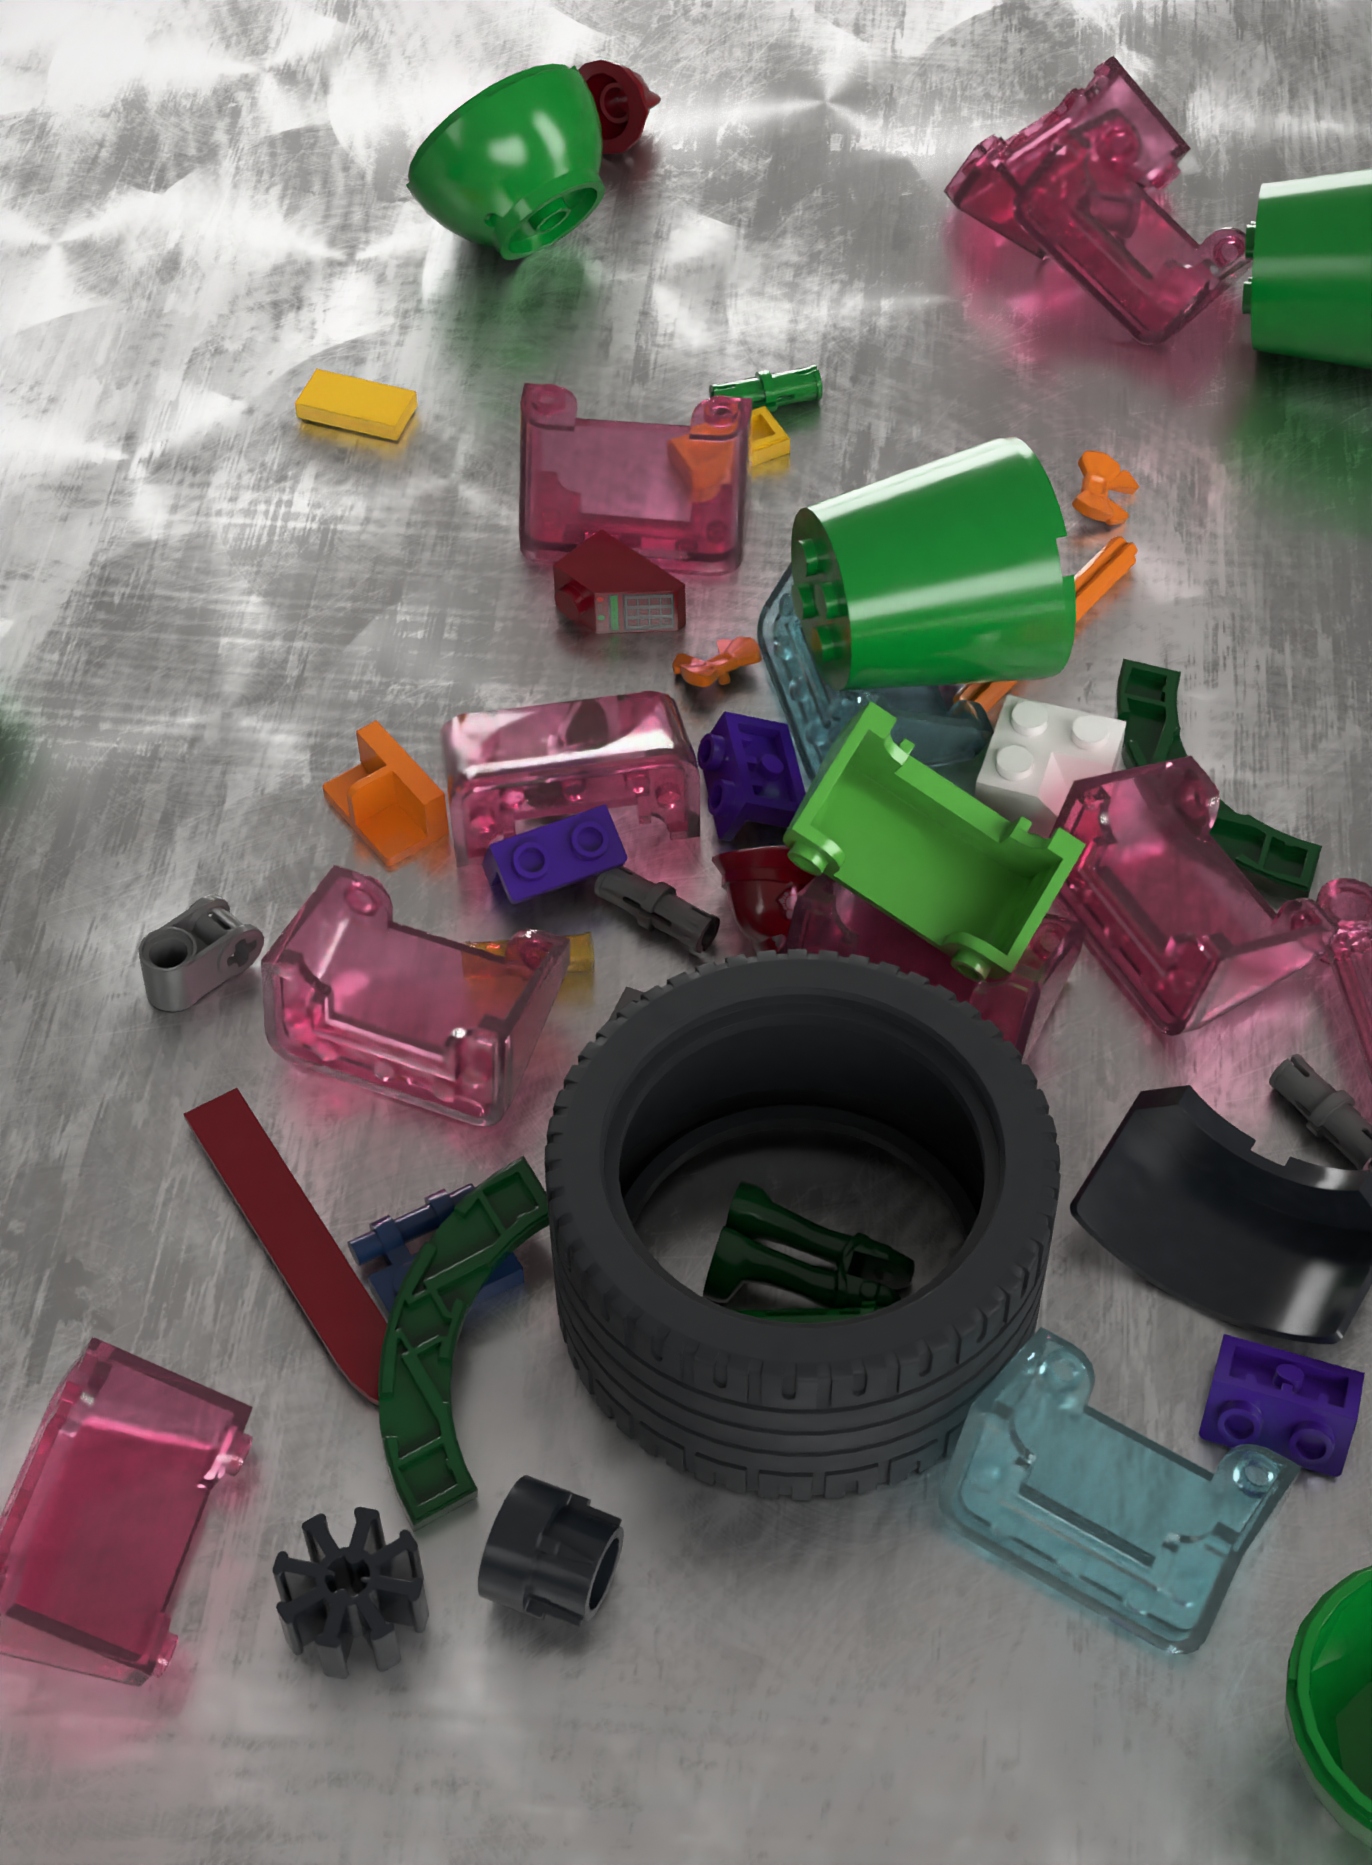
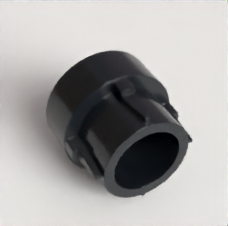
(550, 1553)

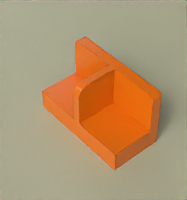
(388, 798)

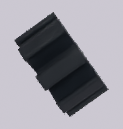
(322, 1610)

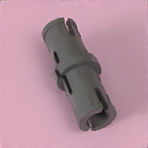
(658, 907)
(1327, 1110)

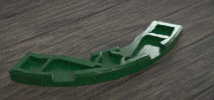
(1152, 735)
(425, 1331)

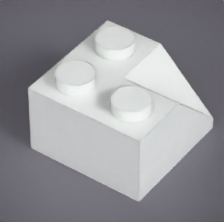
(1040, 754)

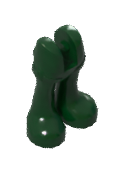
(861, 1265)

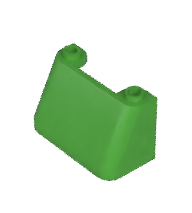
(927, 849)

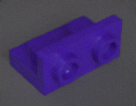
(750, 773)
(555, 855)
(1283, 1404)

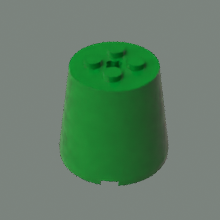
(1312, 269)
(937, 575)

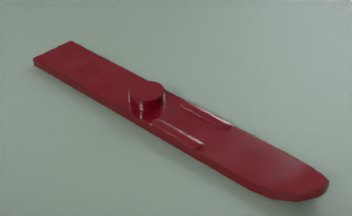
(293, 1237)

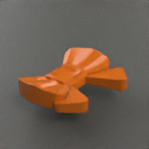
(1100, 475)
(731, 655)

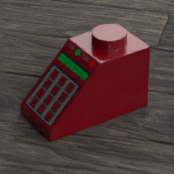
(617, 589)

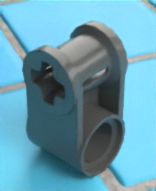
(196, 953)

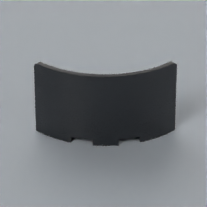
(1227, 1226)

